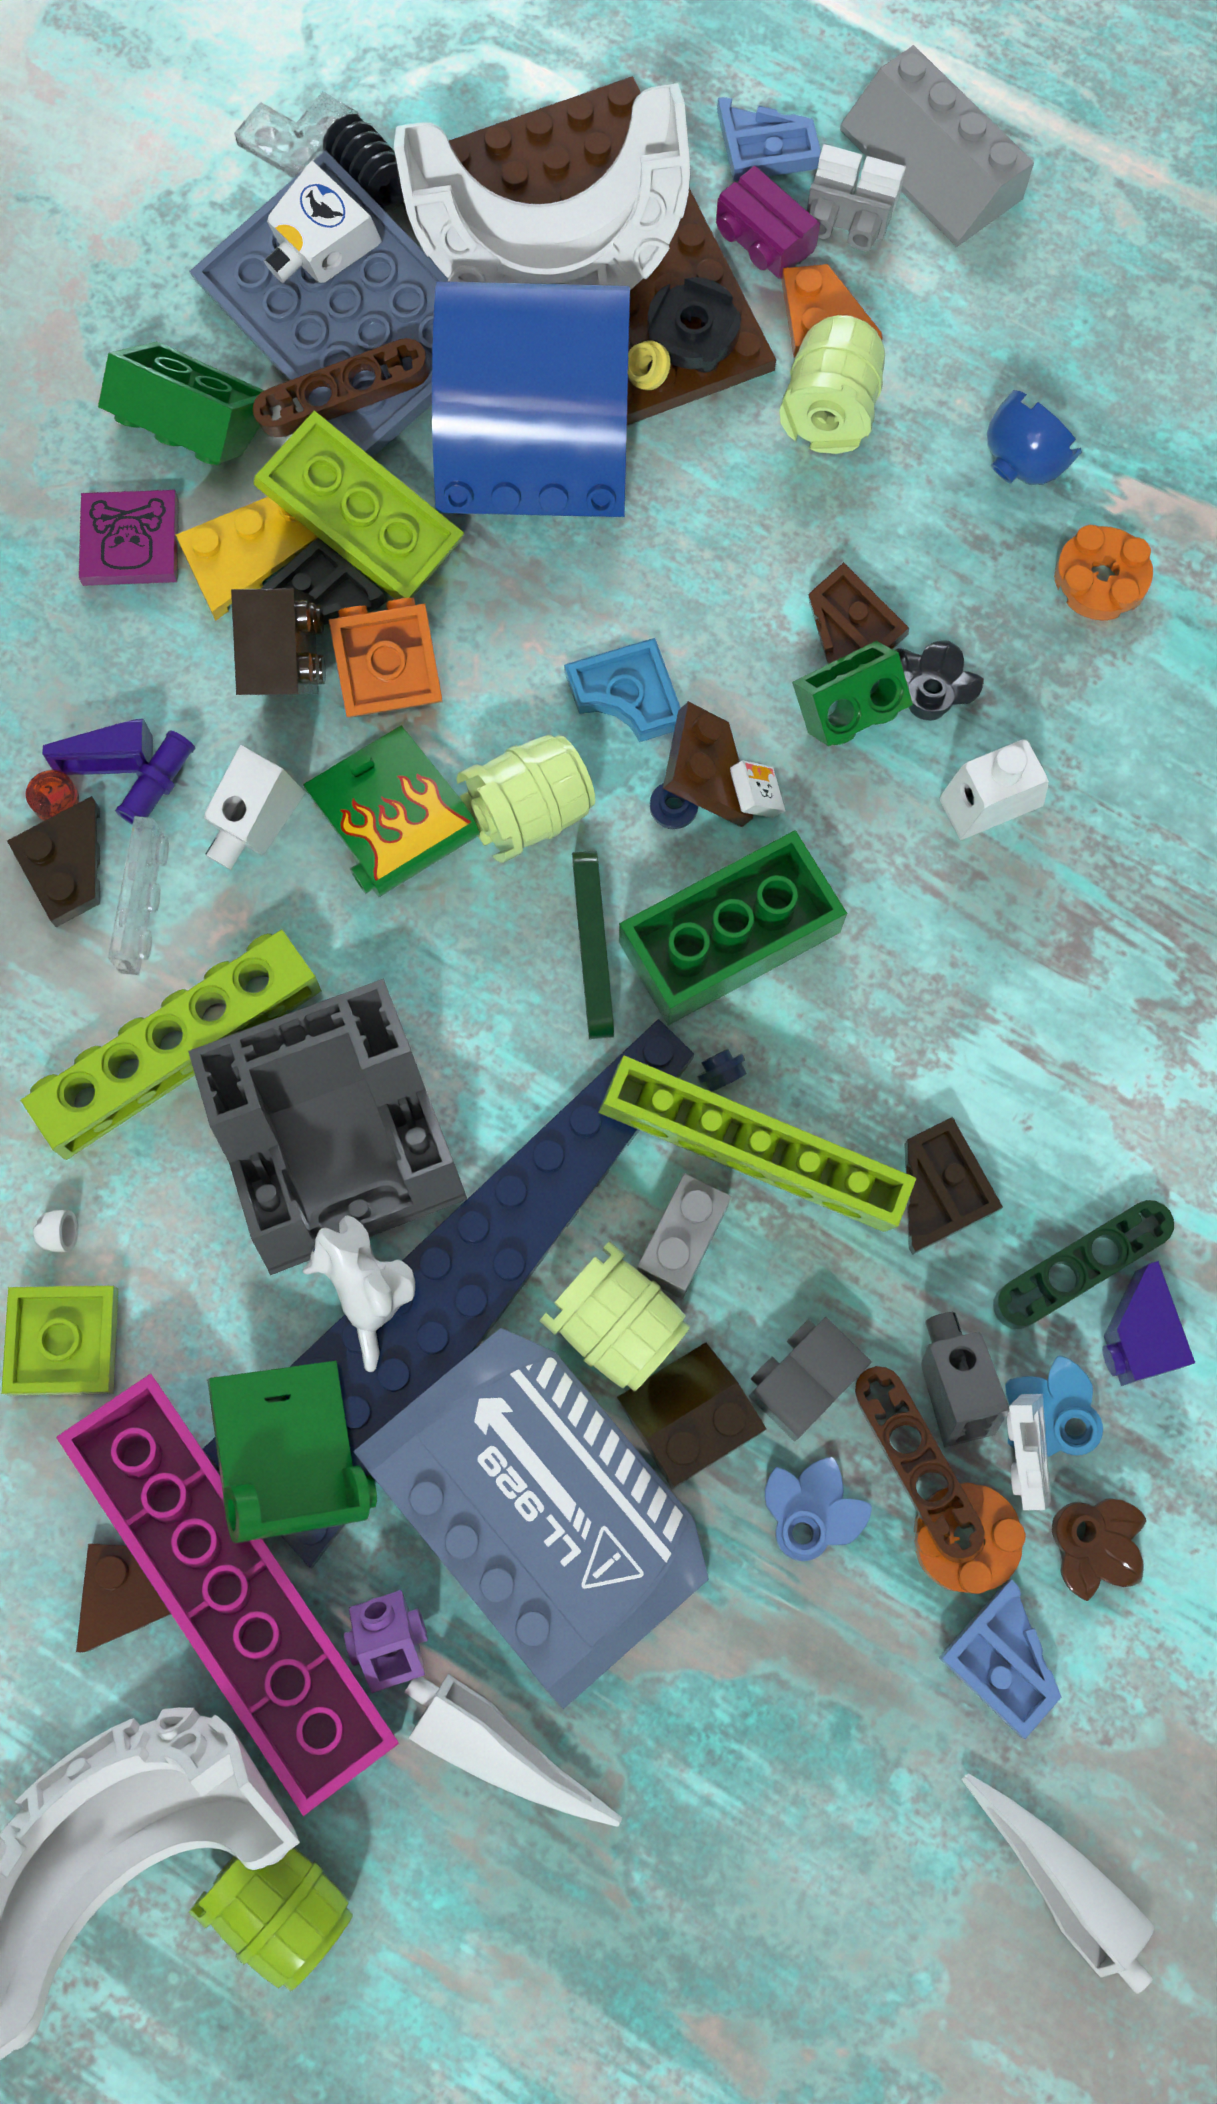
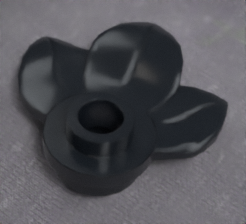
(938, 679)

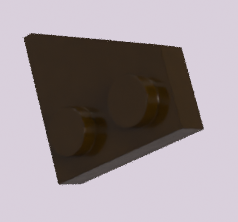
(63, 861)

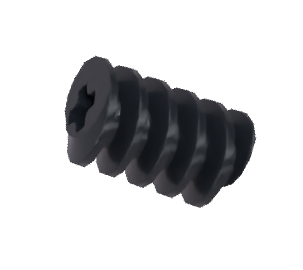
(366, 159)

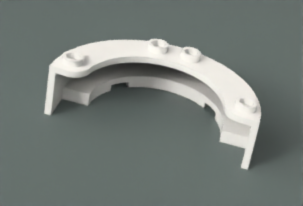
(599, 237)
(106, 1819)

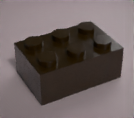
(276, 642)

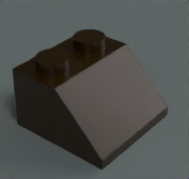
(691, 1415)

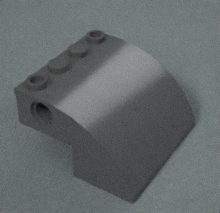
(325, 1124)

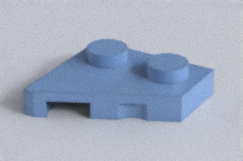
(767, 140)
(1004, 1662)

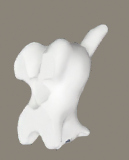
(366, 1288)

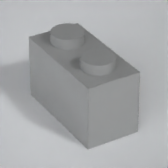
(683, 1235)

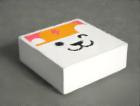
(757, 789)

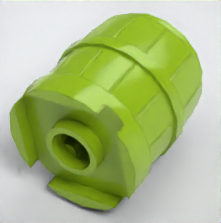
(276, 1916)

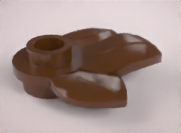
(1104, 1550)

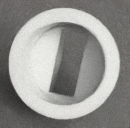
(56, 1231)

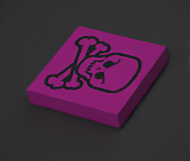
(128, 537)

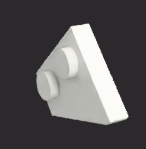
(1030, 1470)

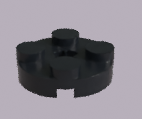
(701, 347)

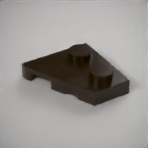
(948, 1187)

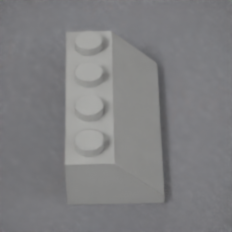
(954, 156)

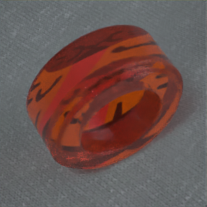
(51, 793)

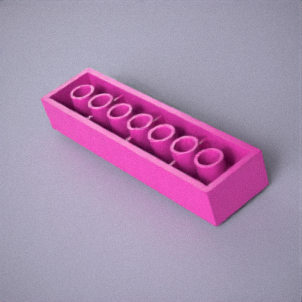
(227, 1595)

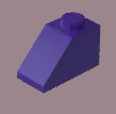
(1146, 1330)

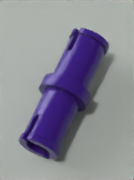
(156, 777)

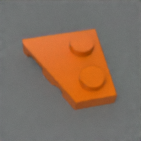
(813, 295)

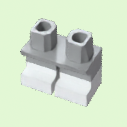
(868, 210)

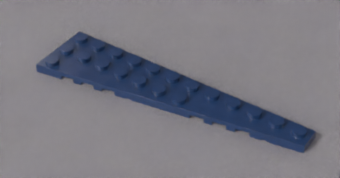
(479, 1262)

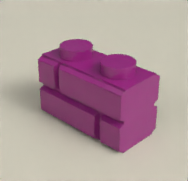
(766, 222)

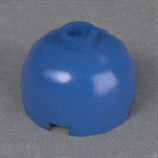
(1029, 442)

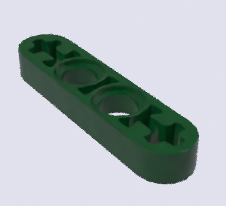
(593, 945)
(1084, 1265)

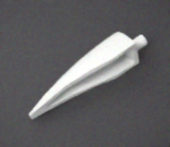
(484, 1743)
(1081, 1898)

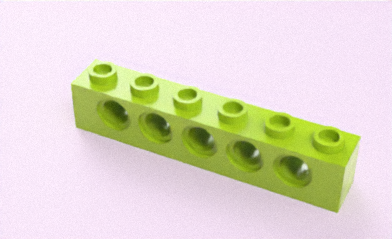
(160, 1070)
(757, 1145)

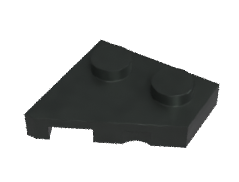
(329, 579)

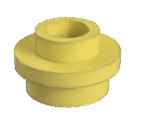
(639, 359)

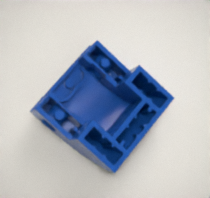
(530, 398)

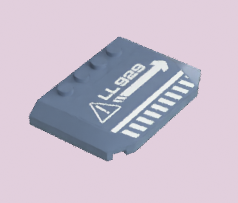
(539, 1510)

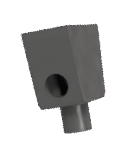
(966, 1401)

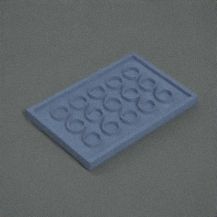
(317, 324)

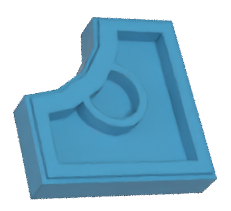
(627, 685)

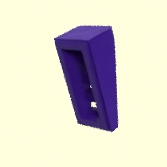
(102, 751)

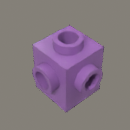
(386, 1641)

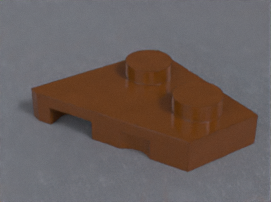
(852, 615)
(702, 762)
(115, 1597)

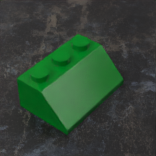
(180, 401)

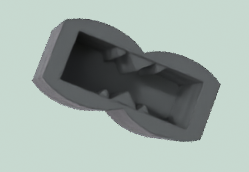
(808, 1378)

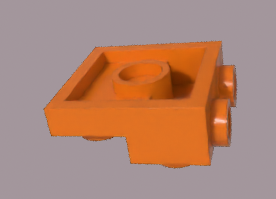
(385, 658)

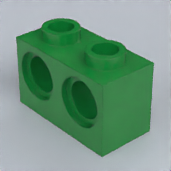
(851, 683)

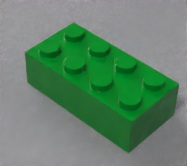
(731, 927)

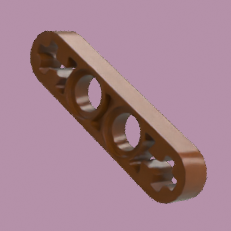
(339, 379)
(924, 1460)

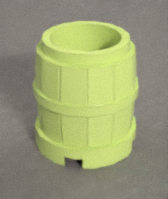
(834, 385)
(527, 794)
(618, 1320)

